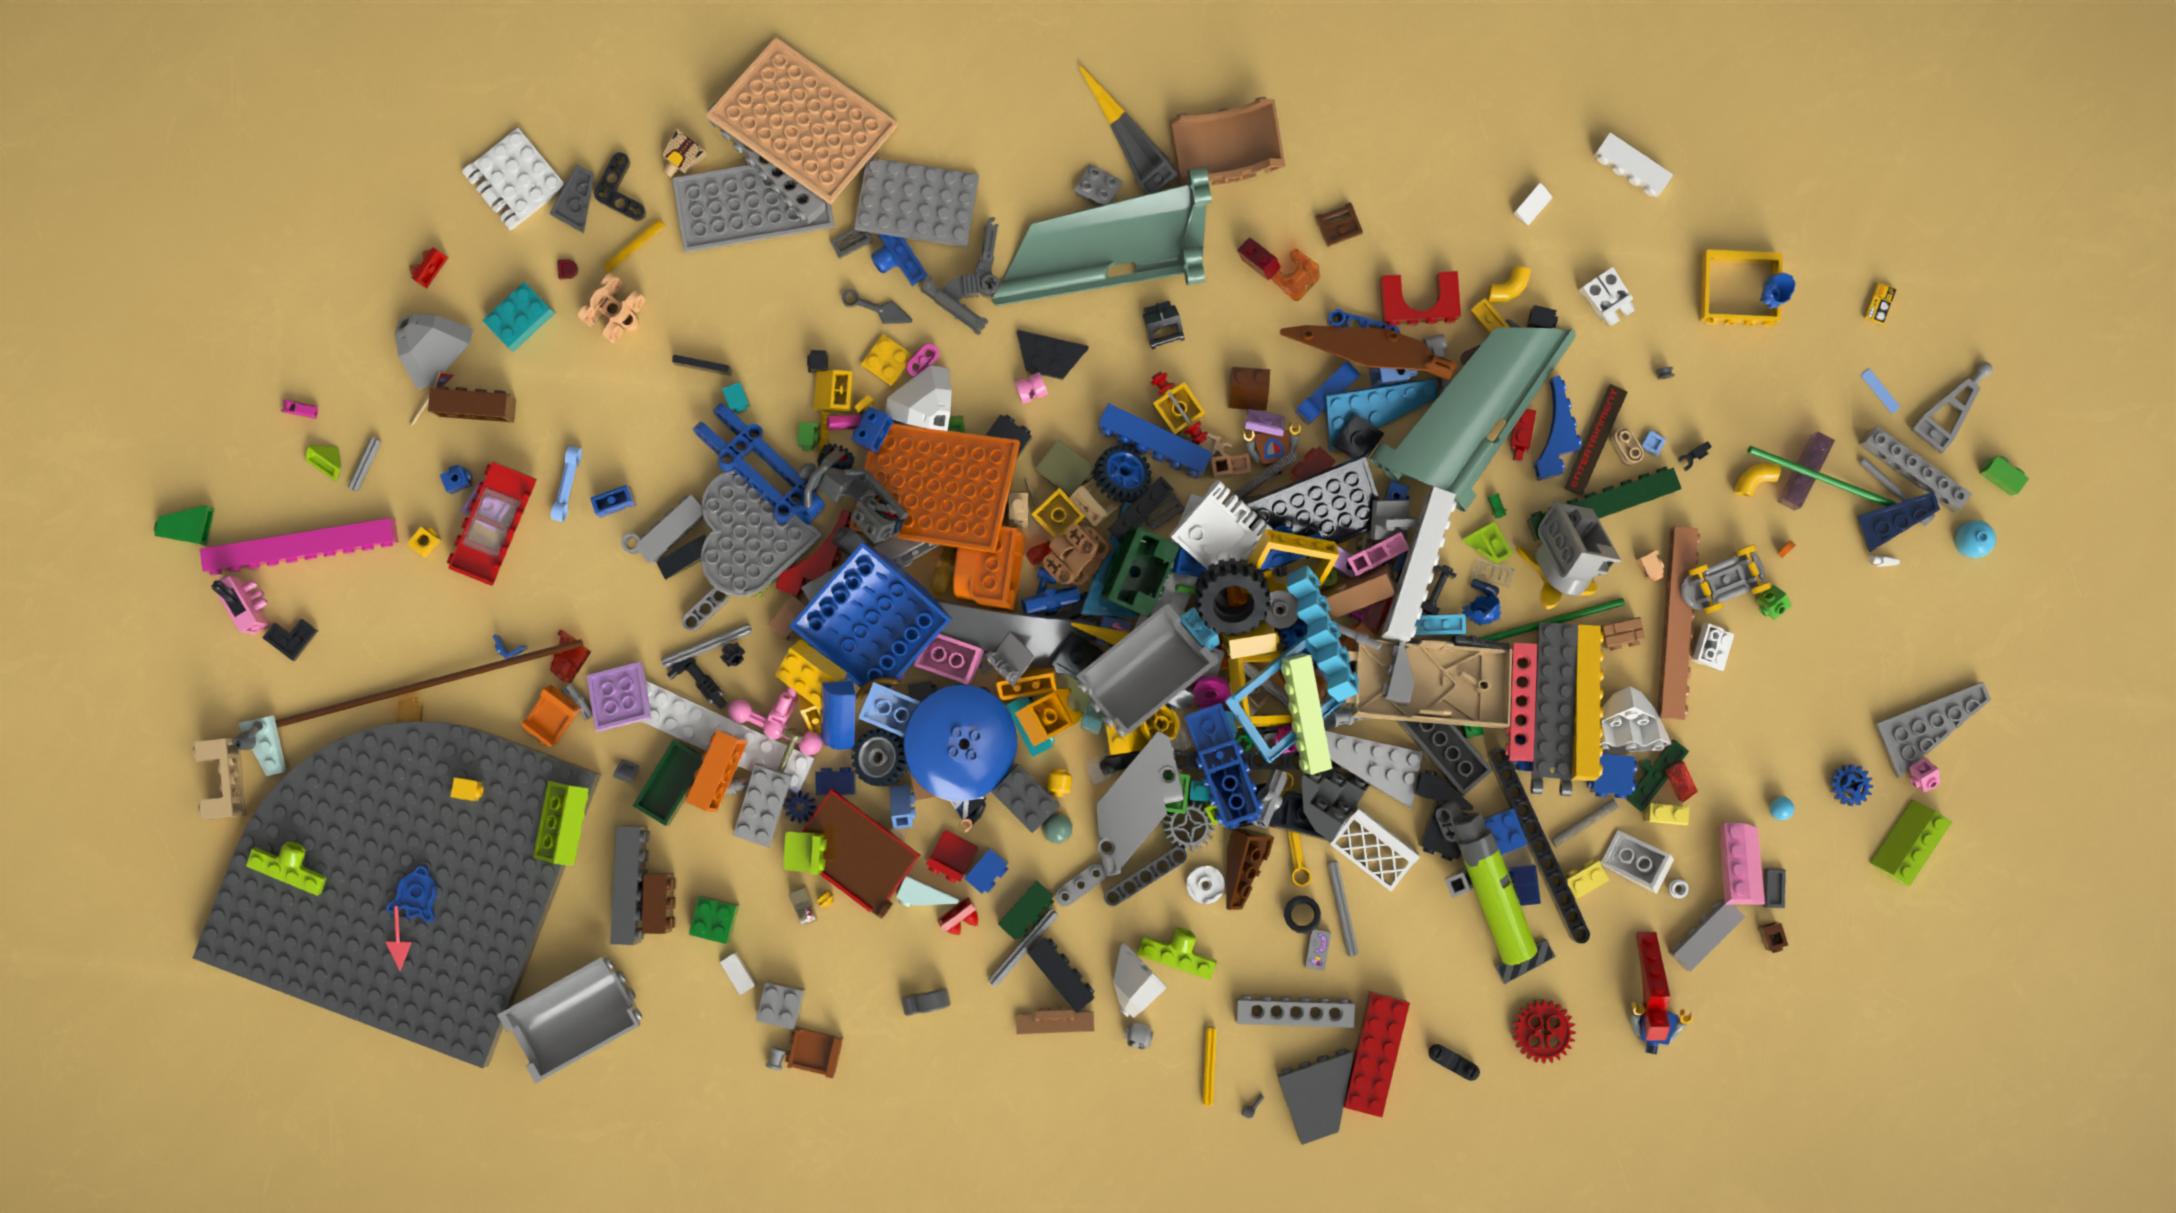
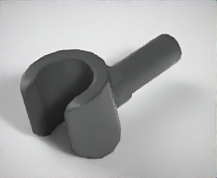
(1249, 1112)

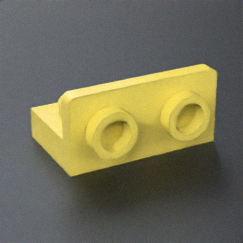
(1586, 878)

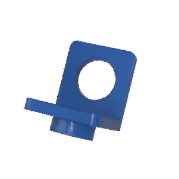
(501, 648)

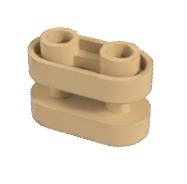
(1627, 446)

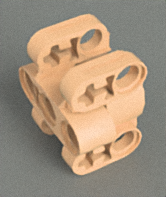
(610, 287)

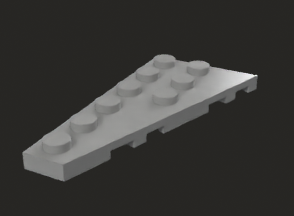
(1921, 729)
(1379, 764)

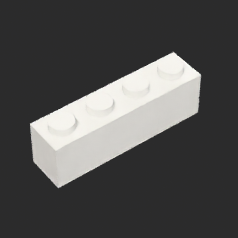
(1633, 165)

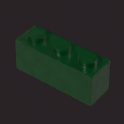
(1026, 910)

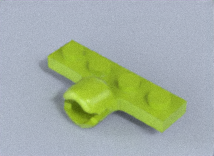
(287, 867)
(1178, 953)

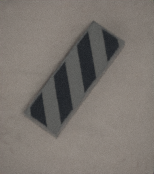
(1510, 972)

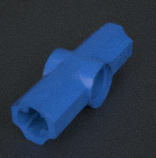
(1050, 600)

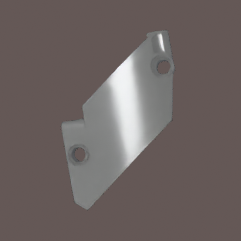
(1137, 803)

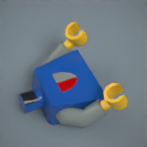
(1676, 1026)

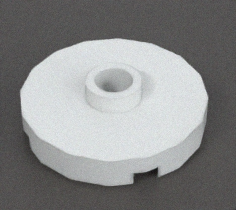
(1212, 892)

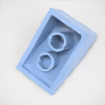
(888, 709)

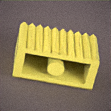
(1667, 813)

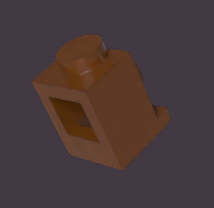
(1780, 938)

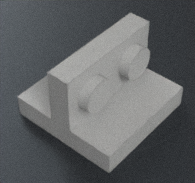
(1390, 518)

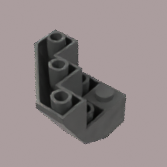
(1330, 800)

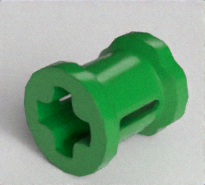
(1246, 738)

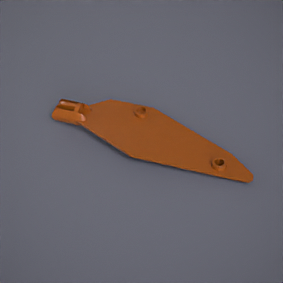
(1373, 348)

